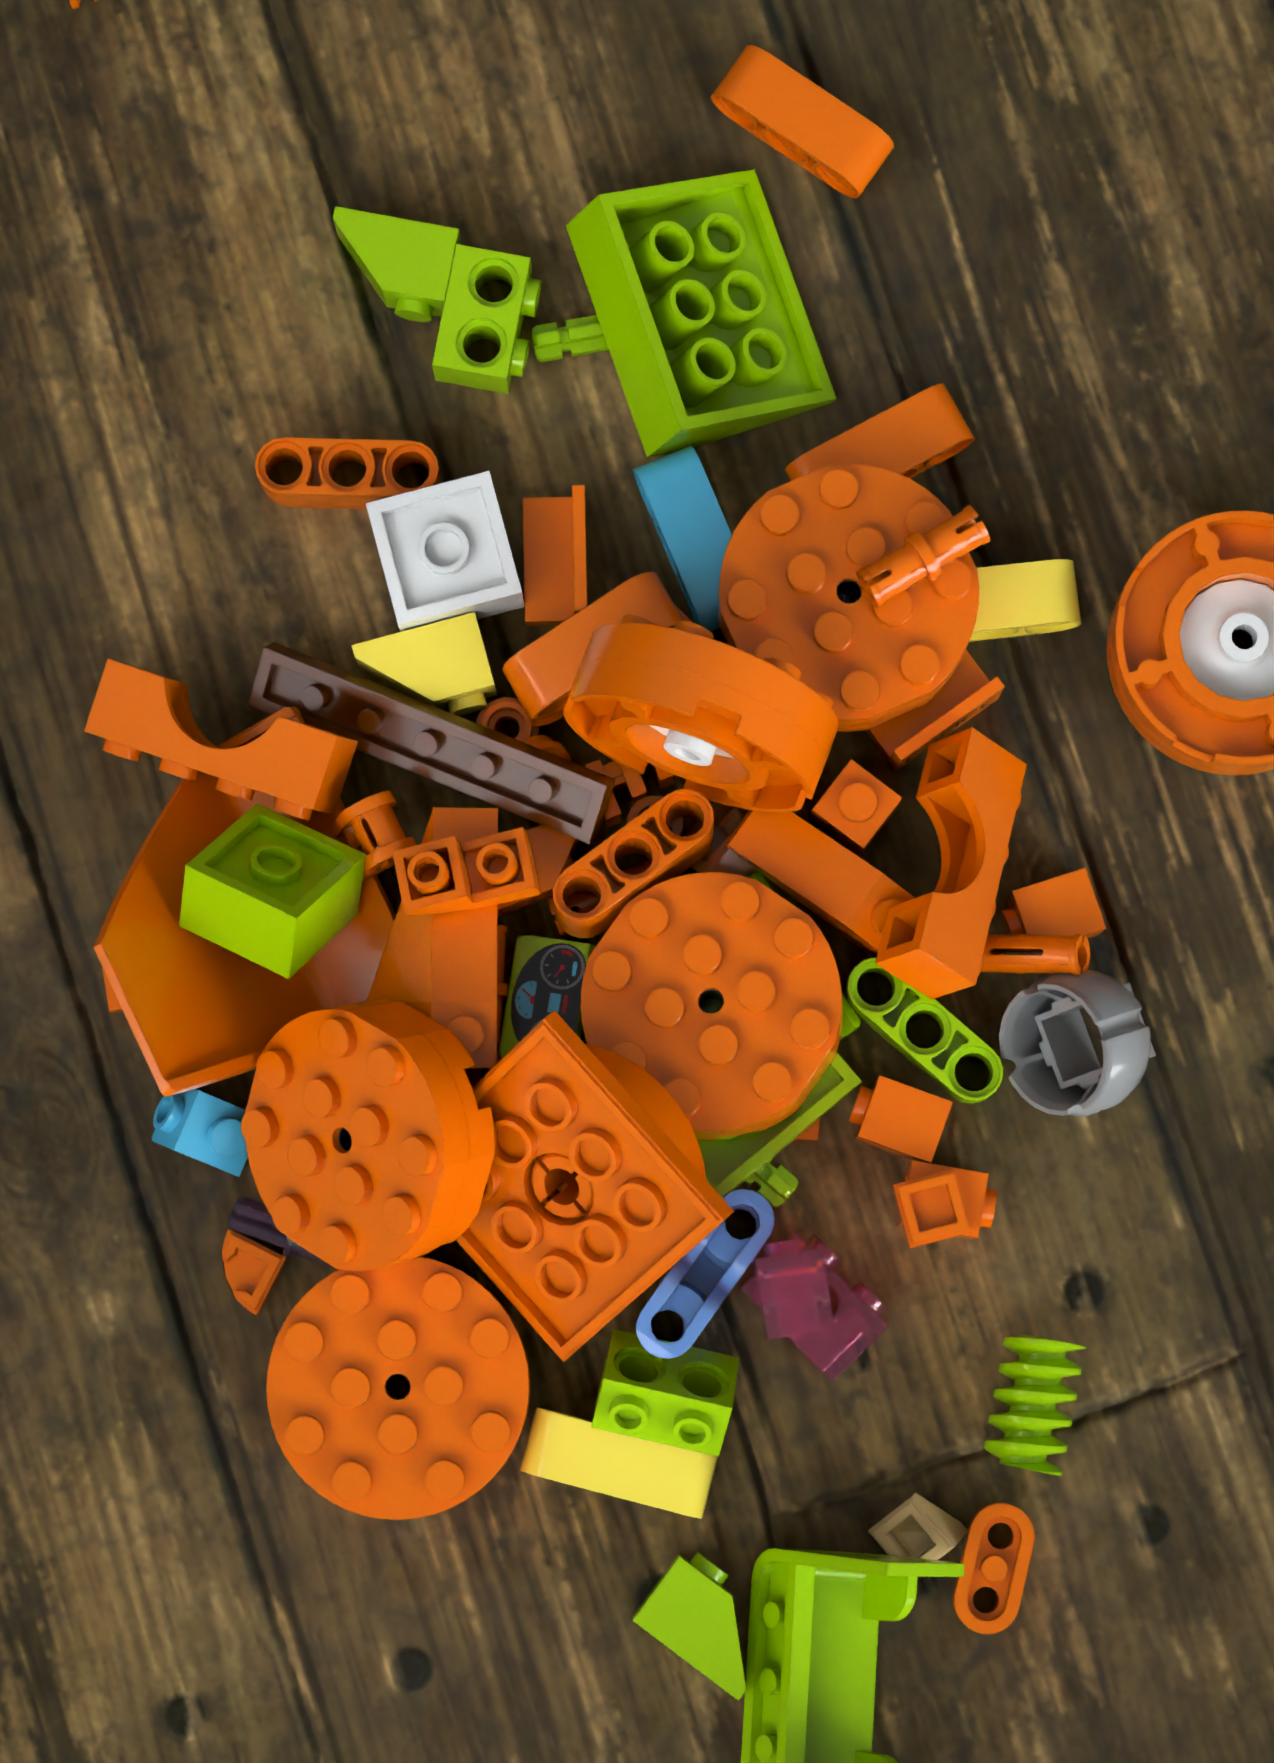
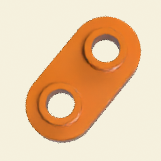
(993, 1567)

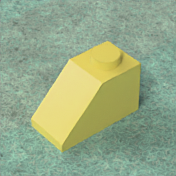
(433, 664)

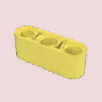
(1026, 599)
(617, 1464)

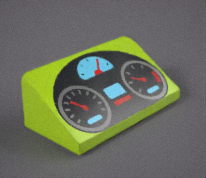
(543, 979)

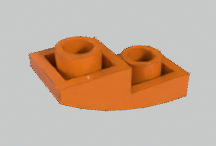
(466, 875)

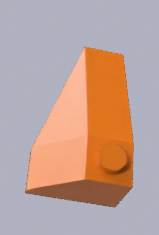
(450, 958)

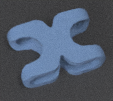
(705, 1276)

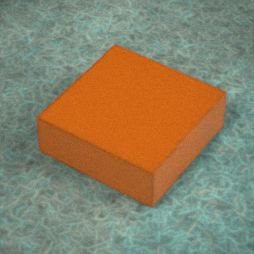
(932, 1208)

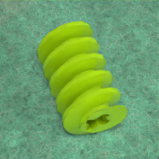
(1033, 1403)

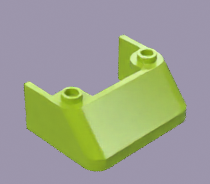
(817, 1650)

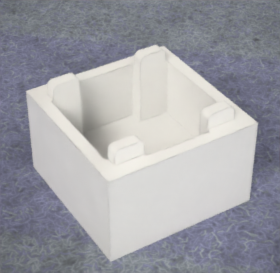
(445, 552)

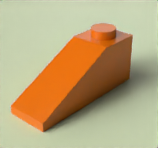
(819, 874)

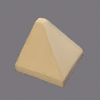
(918, 1530)

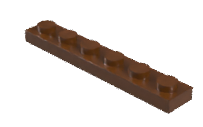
(435, 743)

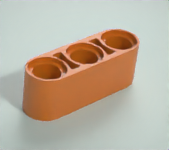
(802, 121)
(900, 439)
(323, 456)
(547, 667)
(644, 835)

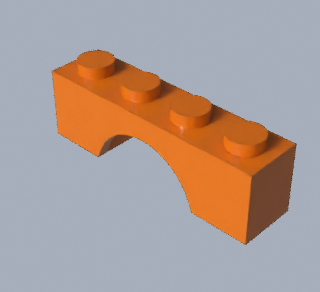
(153, 715)
(972, 800)

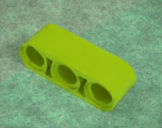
(935, 1062)

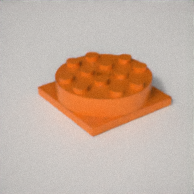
(592, 1242)

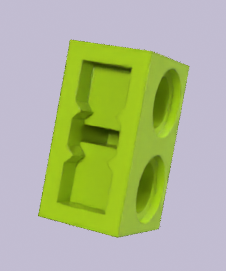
(471, 318)
(663, 1399)

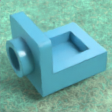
(202, 1129)

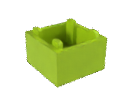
(272, 890)

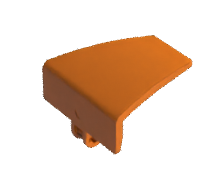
(203, 1007)

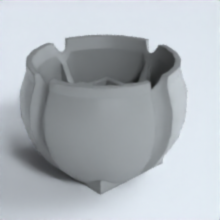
(1054, 1051)

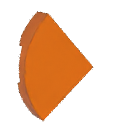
(250, 1269)

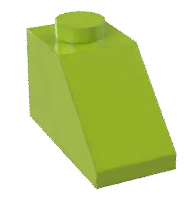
(401, 259)
(696, 1620)

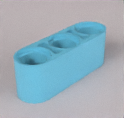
(688, 527)

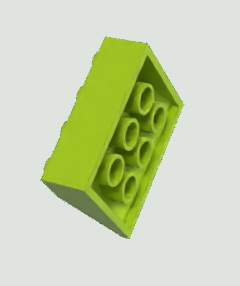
(698, 309)

